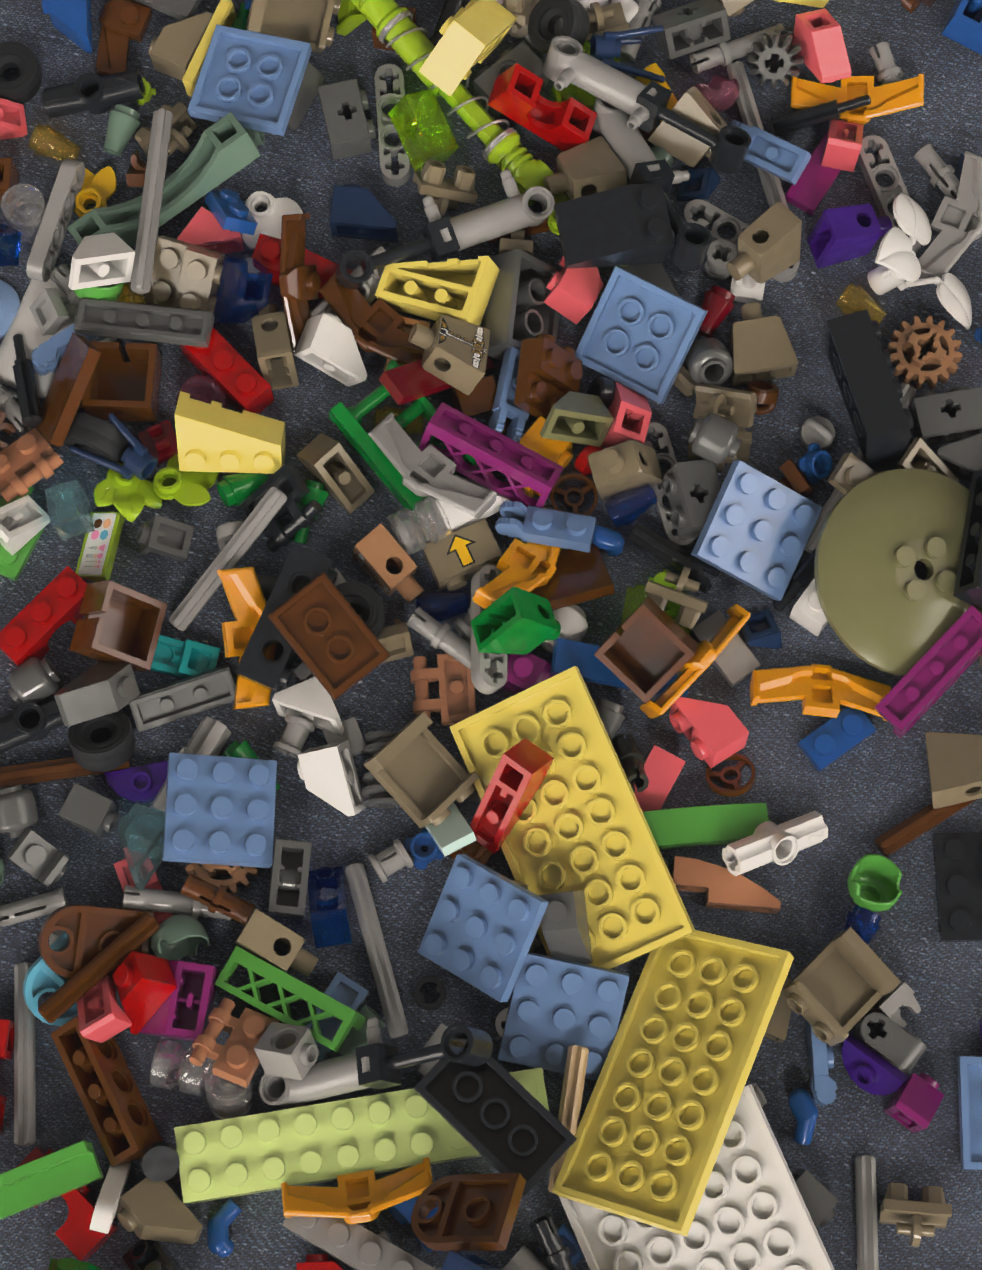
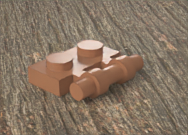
(25, 464)
(455, 689)
(237, 1058)

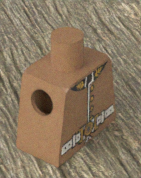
(381, 551)

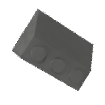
(517, 302)

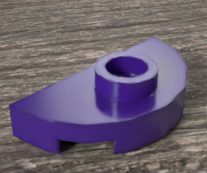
(138, 783)
(870, 1069)

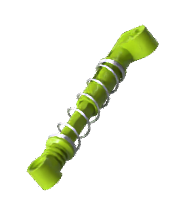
(503, 147)

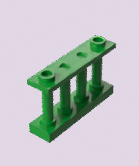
(349, 421)

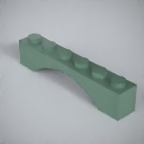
(217, 156)

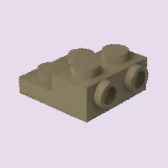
(185, 275)

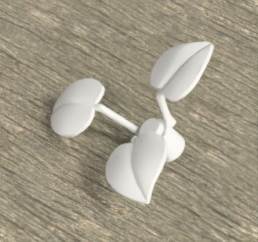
(901, 264)

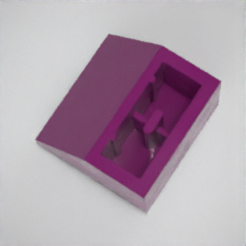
(190, 1004)

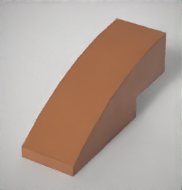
(722, 887)

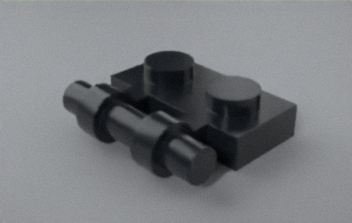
(292, 485)

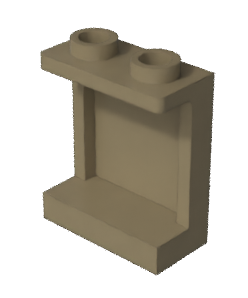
(295, 20)
(421, 773)
(839, 986)

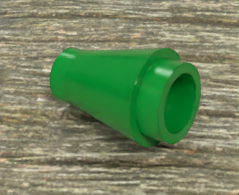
(239, 486)

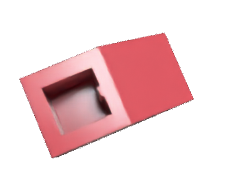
(822, 45)
(573, 291)
(630, 415)
(709, 727)

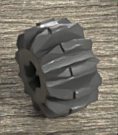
(787, 65)

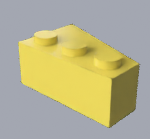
(465, 41)
(440, 288)
(227, 440)

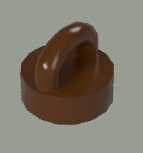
(766, 393)

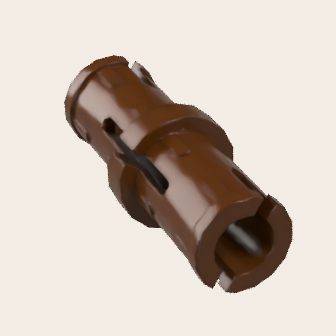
(217, 899)

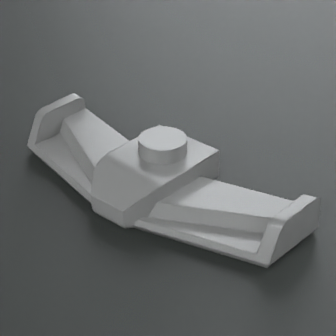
(956, 221)
(429, 471)

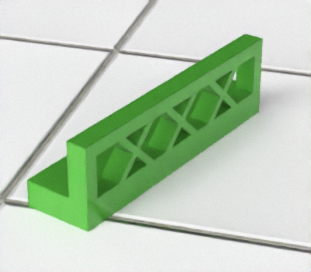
(299, 990)
(48, 1178)

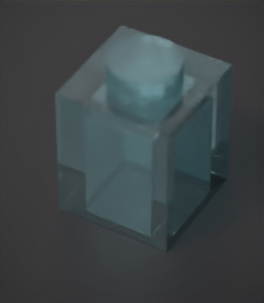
(69, 509)

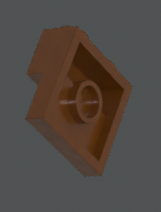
(545, 374)

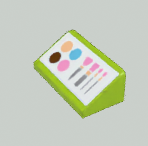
(100, 547)

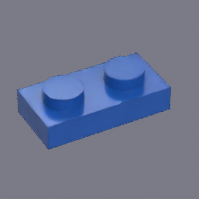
(230, 211)
(836, 737)

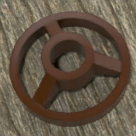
(581, 493)
(732, 785)

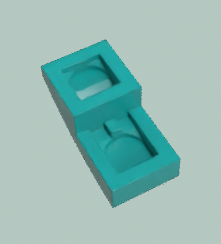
(183, 657)

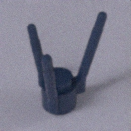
(608, 46)
(135, 458)

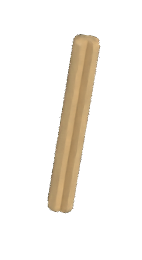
(570, 1098)

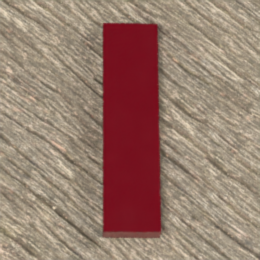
(413, 382)

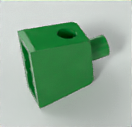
(515, 623)

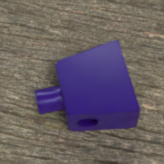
(846, 234)

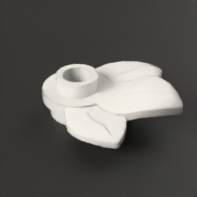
(270, 220)

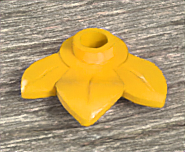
(95, 190)

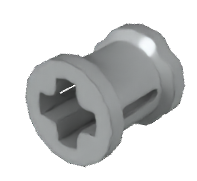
(723, 251)
(293, 736)
(390, 860)

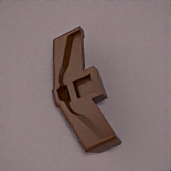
(119, 23)
(296, 279)
(374, 326)

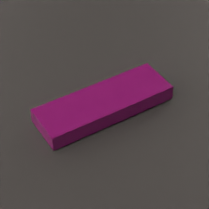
(813, 182)

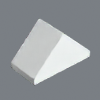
(20, 523)
(309, 702)

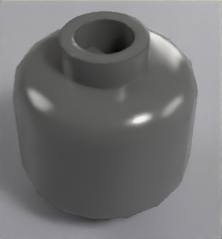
(709, 362)
(715, 438)
(34, 680)
(17, 810)

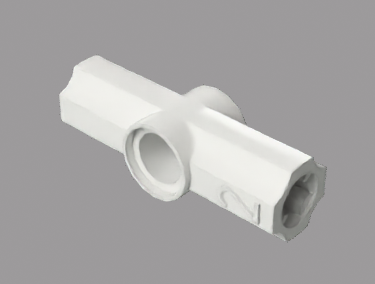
(774, 843)

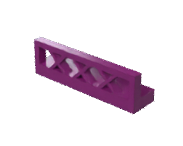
(492, 453)
(933, 673)

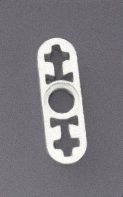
(109, 1198)

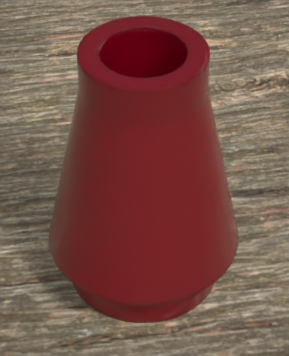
(718, 304)

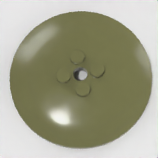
(869, 562)

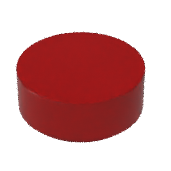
(582, 463)

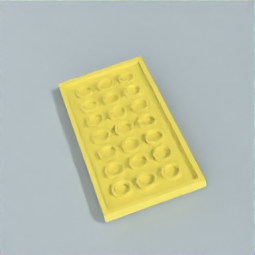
(581, 822)
(674, 1079)

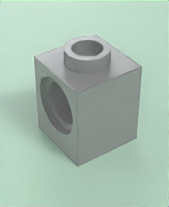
(287, 1051)

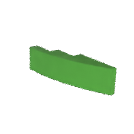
(705, 824)

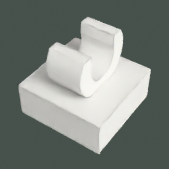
(747, 290)

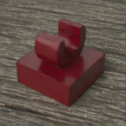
(160, 441)

